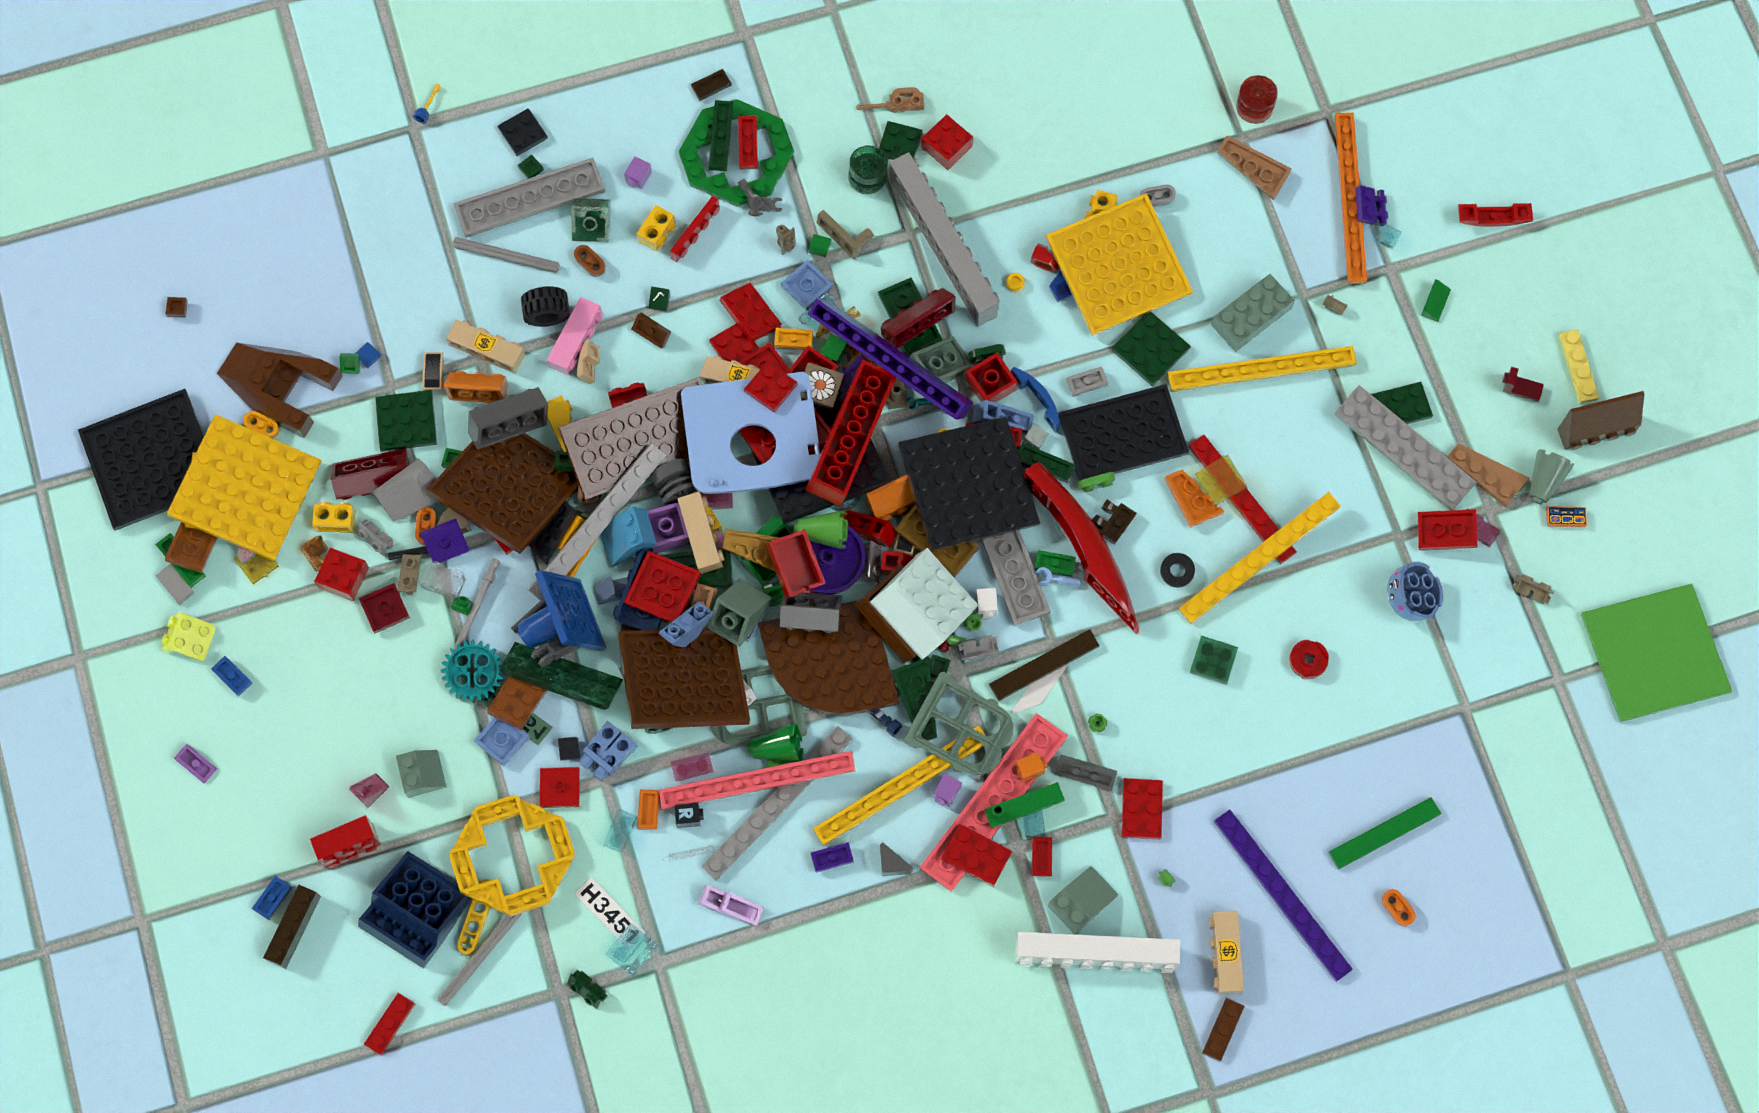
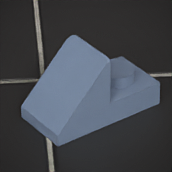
(609, 590)

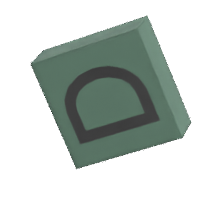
(1035, 435)

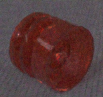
(1256, 108)

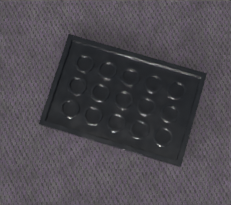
(1123, 433)

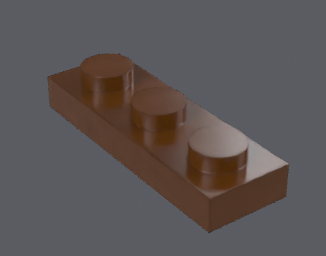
(1223, 1029)

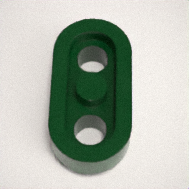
(980, 354)

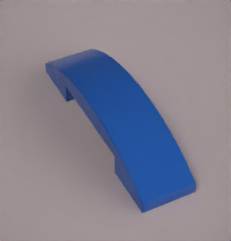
(1024, 380)

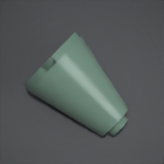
(1548, 475)

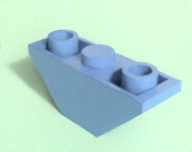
(687, 626)

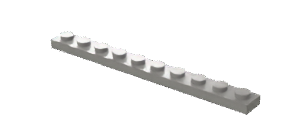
(602, 515)
(769, 811)

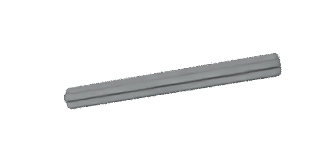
(505, 254)
(475, 961)

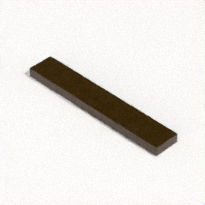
(1044, 665)

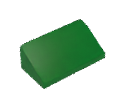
(1436, 301)

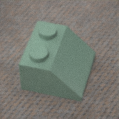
(420, 772)

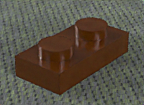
(651, 330)

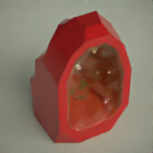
(1044, 258)

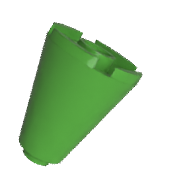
(826, 528)

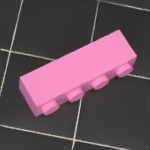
(574, 334)

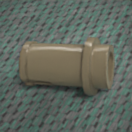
(1334, 304)

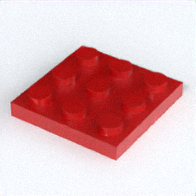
(662, 587)

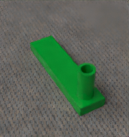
(1024, 805)

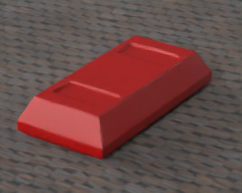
(1042, 856)

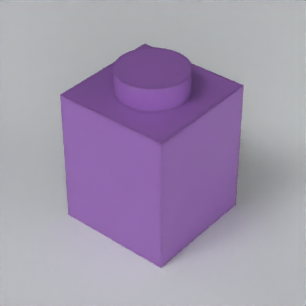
(637, 173)
(947, 790)

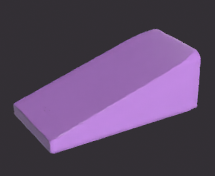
(195, 763)

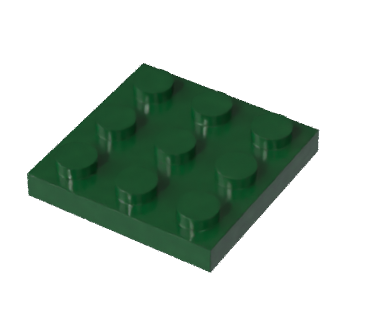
(1151, 348)
(406, 420)

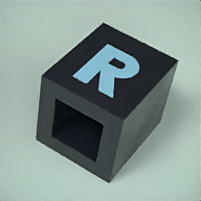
(688, 815)

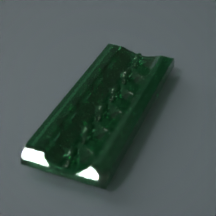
(562, 677)

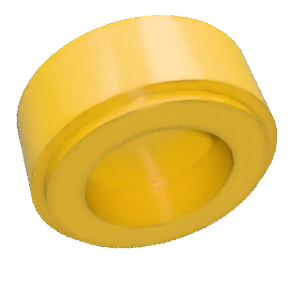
(1015, 282)

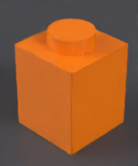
(1031, 767)

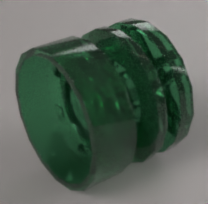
(867, 161)

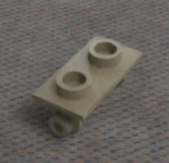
(786, 238)
(409, 574)
(1540, 591)

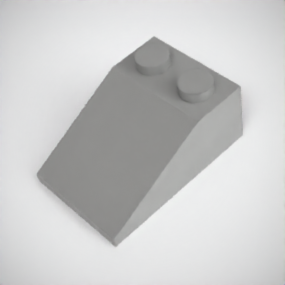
(406, 491)

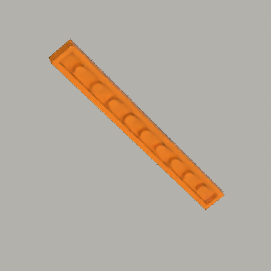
(1348, 182)

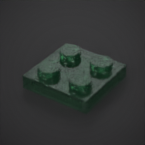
(1213, 660)

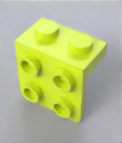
(188, 636)

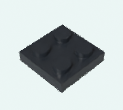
(522, 132)

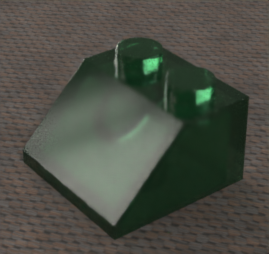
(591, 219)

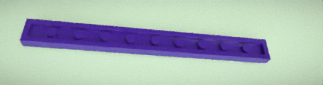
(1283, 895)

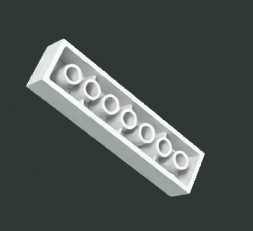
(1097, 951)

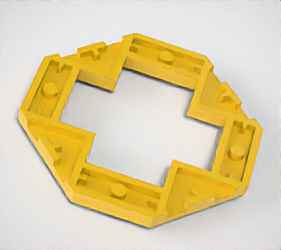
(490, 892)

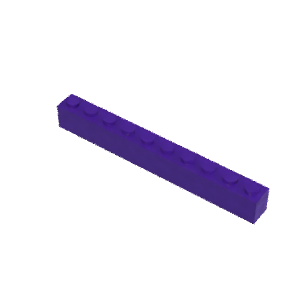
(890, 358)

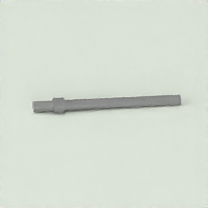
(488, 578)

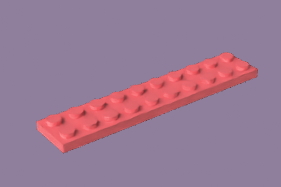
(999, 787)

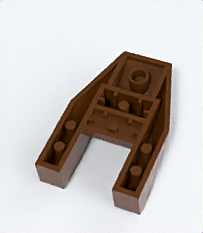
(267, 376)

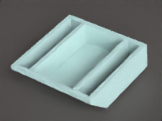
(924, 603)

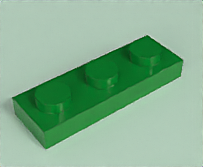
(190, 576)

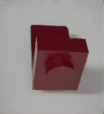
(1521, 386)

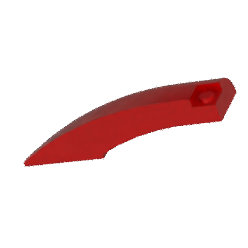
(1092, 550)

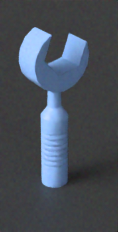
(1060, 579)

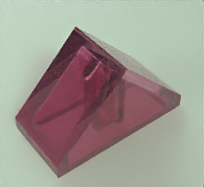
(369, 789)

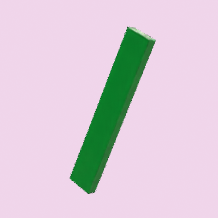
(1384, 833)

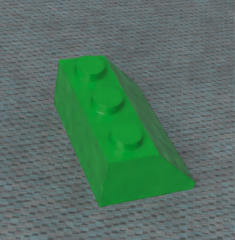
(773, 528)

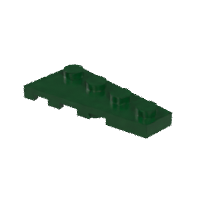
(914, 687)

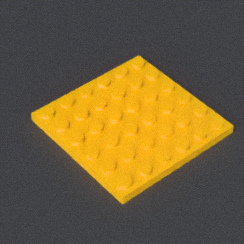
(1119, 264)
(244, 487)

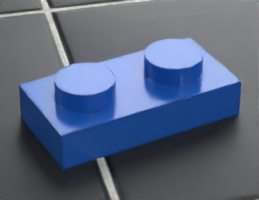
(231, 676)
(272, 898)

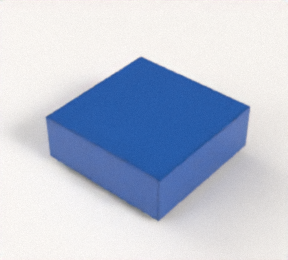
(368, 354)

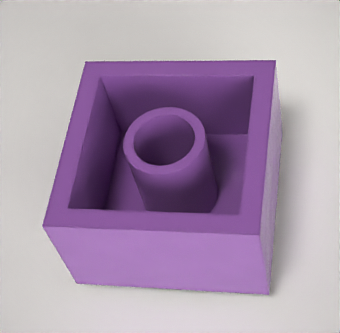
(668, 528)

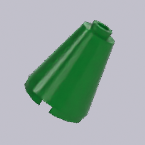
(778, 745)

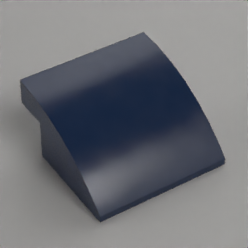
(414, 909)

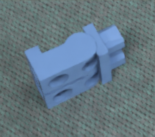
(607, 750)

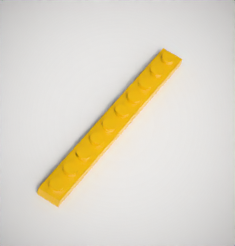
(1261, 368)
(1259, 557)
(891, 792)

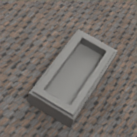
(175, 584)

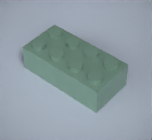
(1252, 312)

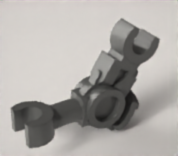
(756, 202)

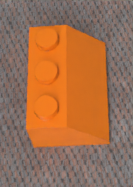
(475, 387)
(891, 499)

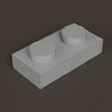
(1087, 381)

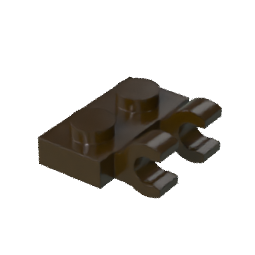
(1118, 522)

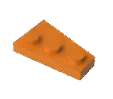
(1190, 499)

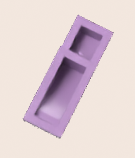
(730, 905)

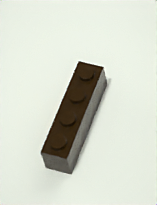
(292, 927)

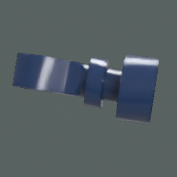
(893, 727)

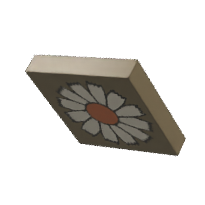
(824, 385)

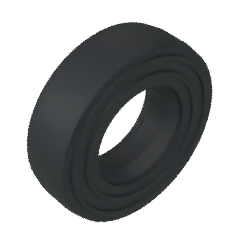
(1182, 559)

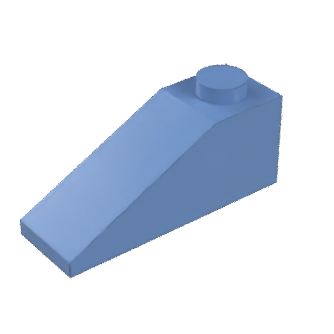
(990, 410)

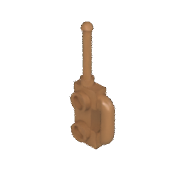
(900, 103)

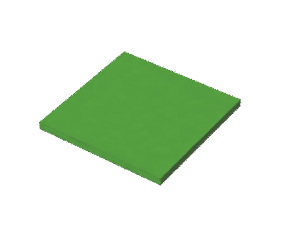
(1656, 652)

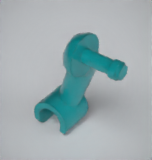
(921, 401)

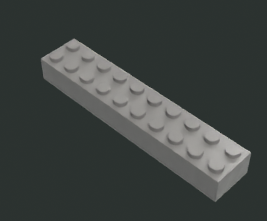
(944, 239)

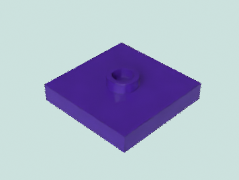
(445, 541)

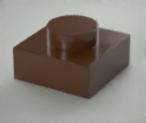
(176, 307)

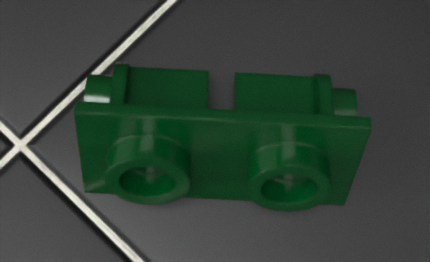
(579, 984)

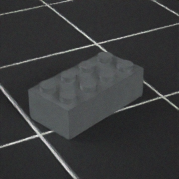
(507, 418)

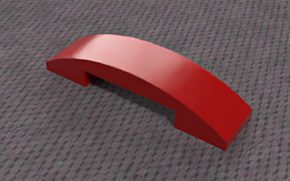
(1495, 216)

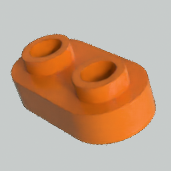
(422, 525)
(1399, 907)

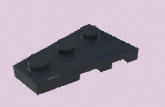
(551, 535)

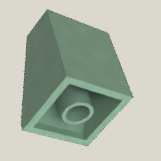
(738, 612)

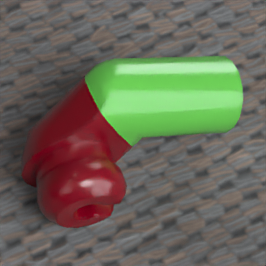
(951, 640)

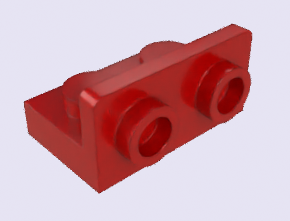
(624, 395)

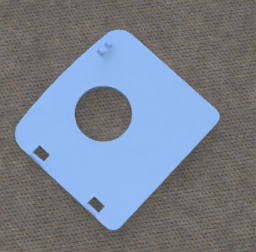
(721, 409)

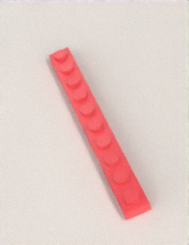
(758, 780)

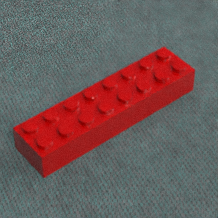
(851, 433)

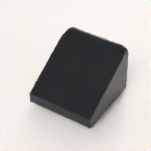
(569, 748)

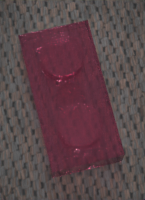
(692, 766)

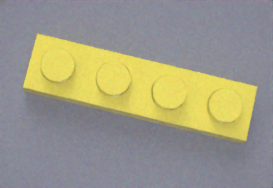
(1578, 366)

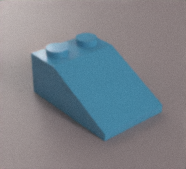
(627, 535)

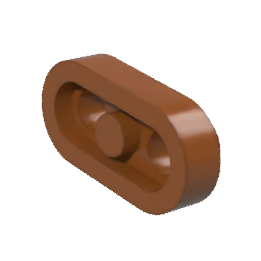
(590, 261)

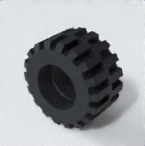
(545, 306)

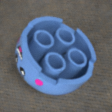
(1414, 592)

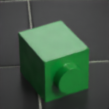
(835, 348)

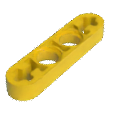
(472, 916)

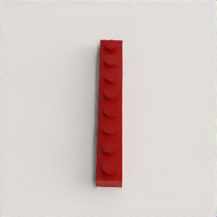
(1244, 500)

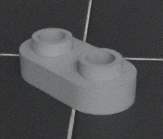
(1156, 194)

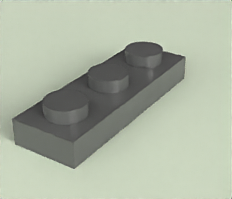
(1086, 772)

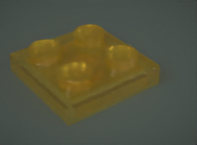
(1221, 480)

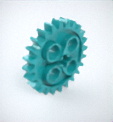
(454, 671)

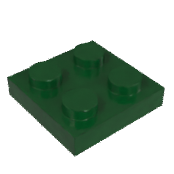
(899, 140)

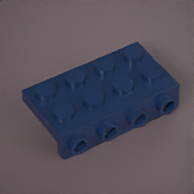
(631, 616)

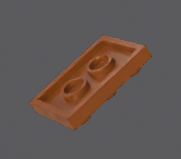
(190, 548)
(516, 702)

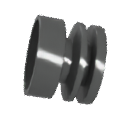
(673, 481)

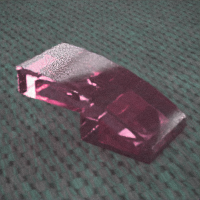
(1486, 532)

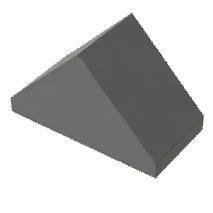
(892, 863)

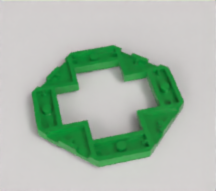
(718, 184)

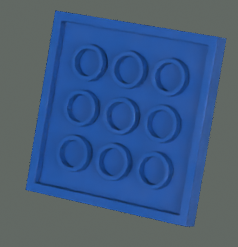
(566, 615)

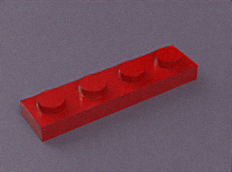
(691, 235)

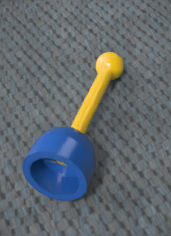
(421, 114)

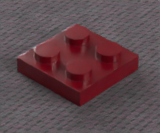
(384, 608)

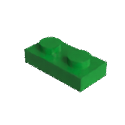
(1056, 563)

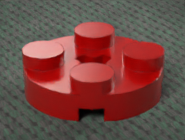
(1318, 664)

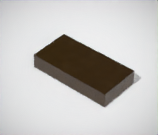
(711, 85)

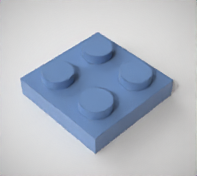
(806, 284)
(501, 740)

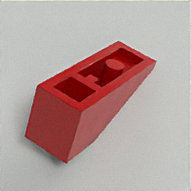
(871, 528)

